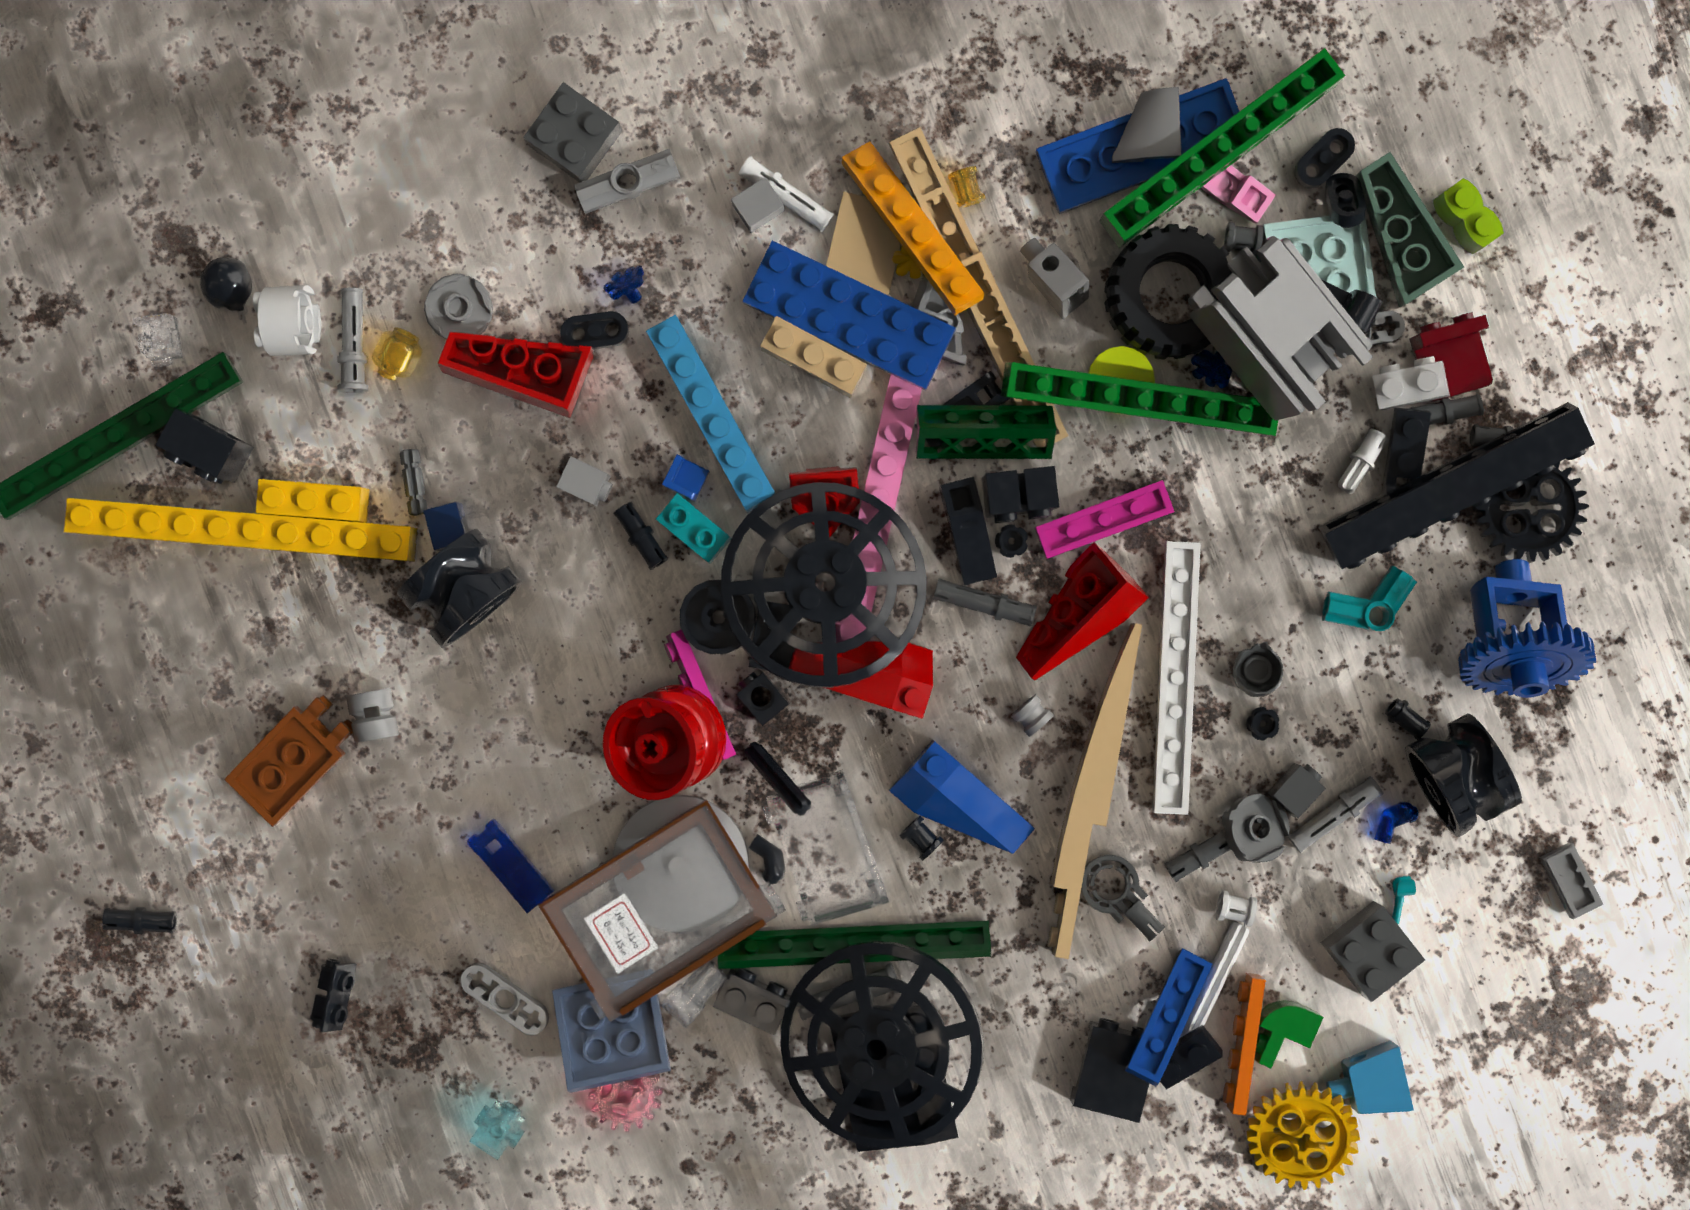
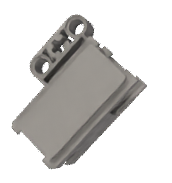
(1278, 327)

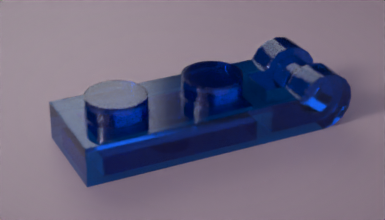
(511, 866)

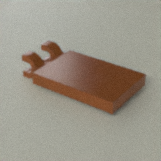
(289, 761)

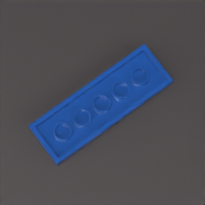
(1082, 167)
(849, 315)

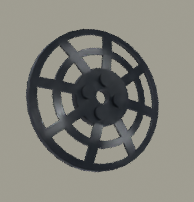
(817, 605)
(894, 1031)

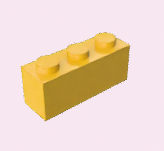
(312, 500)

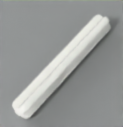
(1217, 976)

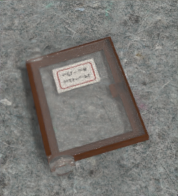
(659, 911)

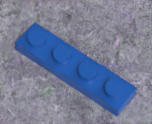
(1168, 1017)

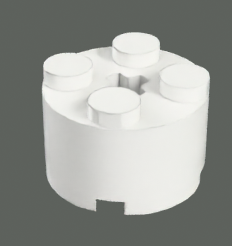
(287, 320)

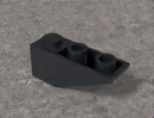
(968, 530)

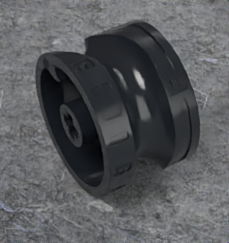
(459, 587)
(1464, 775)

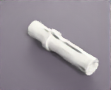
(789, 195)

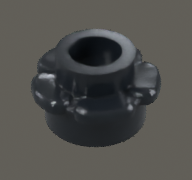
(1020, 537)
(1272, 723)

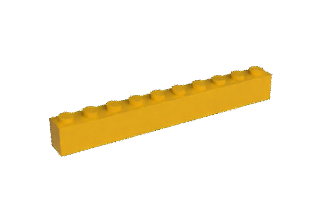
(240, 529)

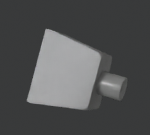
(1065, 285)

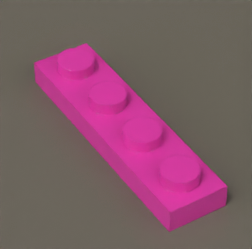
(1104, 519)
(679, 651)

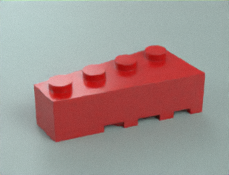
(531, 372)

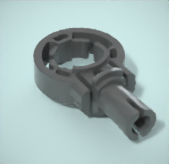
(1137, 912)

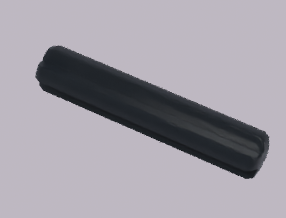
(777, 779)

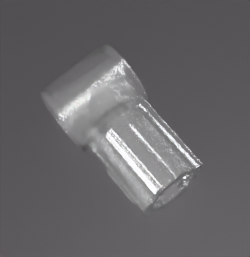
(689, 998)

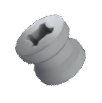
(1032, 715)

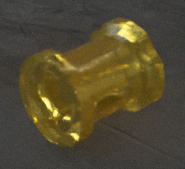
(967, 187)

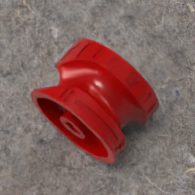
(664, 742)

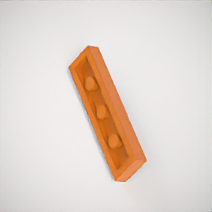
(1242, 1057)

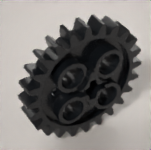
(1532, 537)

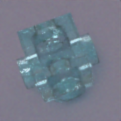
(491, 1137)

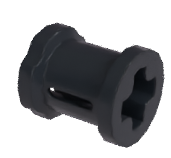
(921, 837)

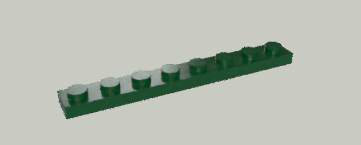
(116, 435)
(809, 946)

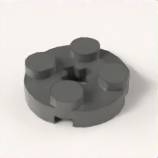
(1239, 832)

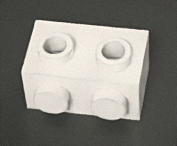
(1411, 385)

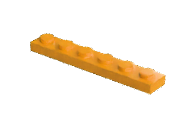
(912, 228)

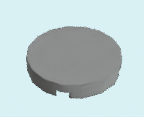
(458, 305)

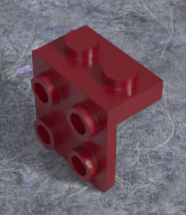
(1459, 349)

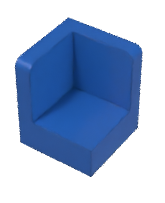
(685, 478)

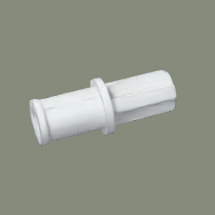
(1362, 460)

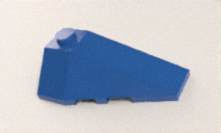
(954, 797)

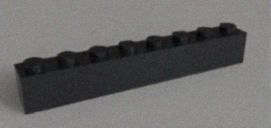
(1457, 485)

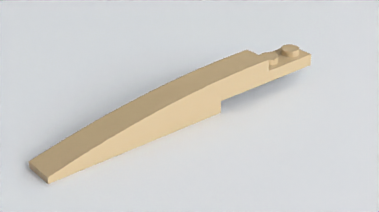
(991, 314)
(1091, 792)

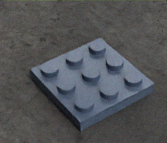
(607, 1051)

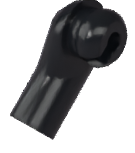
(772, 857)

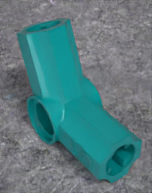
(1355, 611)

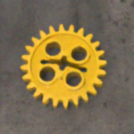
(1311, 1109)

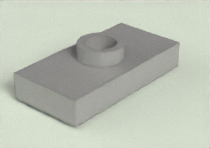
(1571, 880)

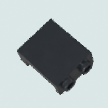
(1102, 1079)

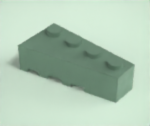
(1406, 233)

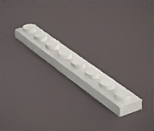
(1176, 678)

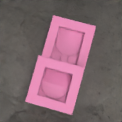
(1240, 193)

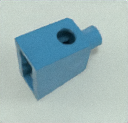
(1374, 1081)

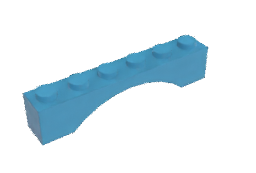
(711, 412)

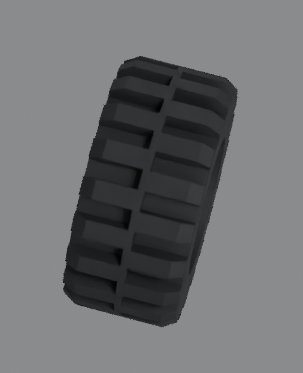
(1124, 281)

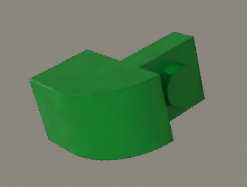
(1283, 1021)

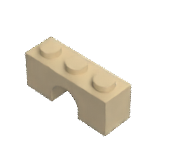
(813, 356)

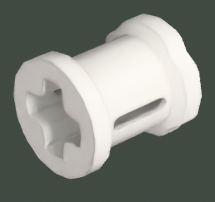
(1236, 908)

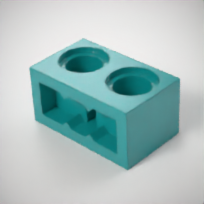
(693, 528)

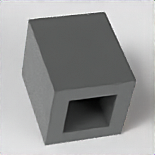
(1297, 789)

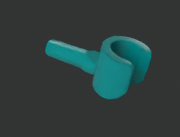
(1401, 887)

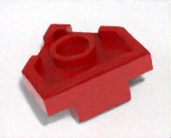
(834, 501)

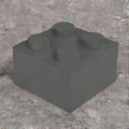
(573, 133)
(1373, 951)

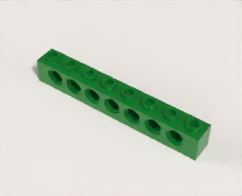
(1222, 148)
(1136, 398)

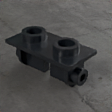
(331, 1010)

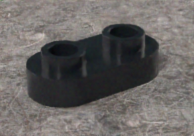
(1324, 159)
(1345, 200)
(595, 330)

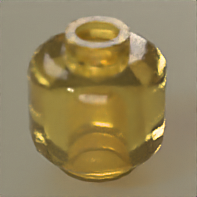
(397, 354)

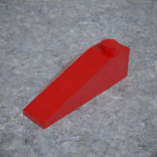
(900, 686)

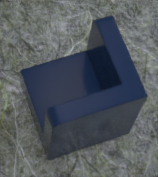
(445, 524)

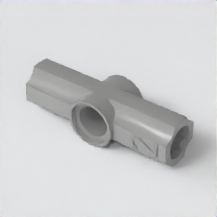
(649, 173)

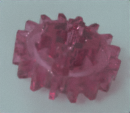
(632, 1107)

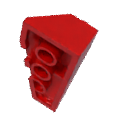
(1090, 604)

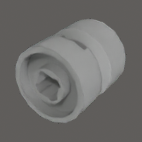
(375, 727)

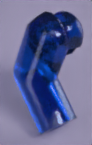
(1393, 817)

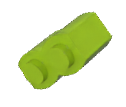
(1471, 221)

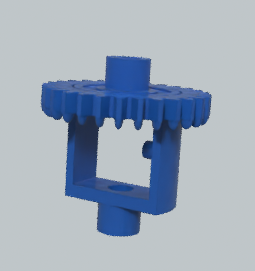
(1527, 660)

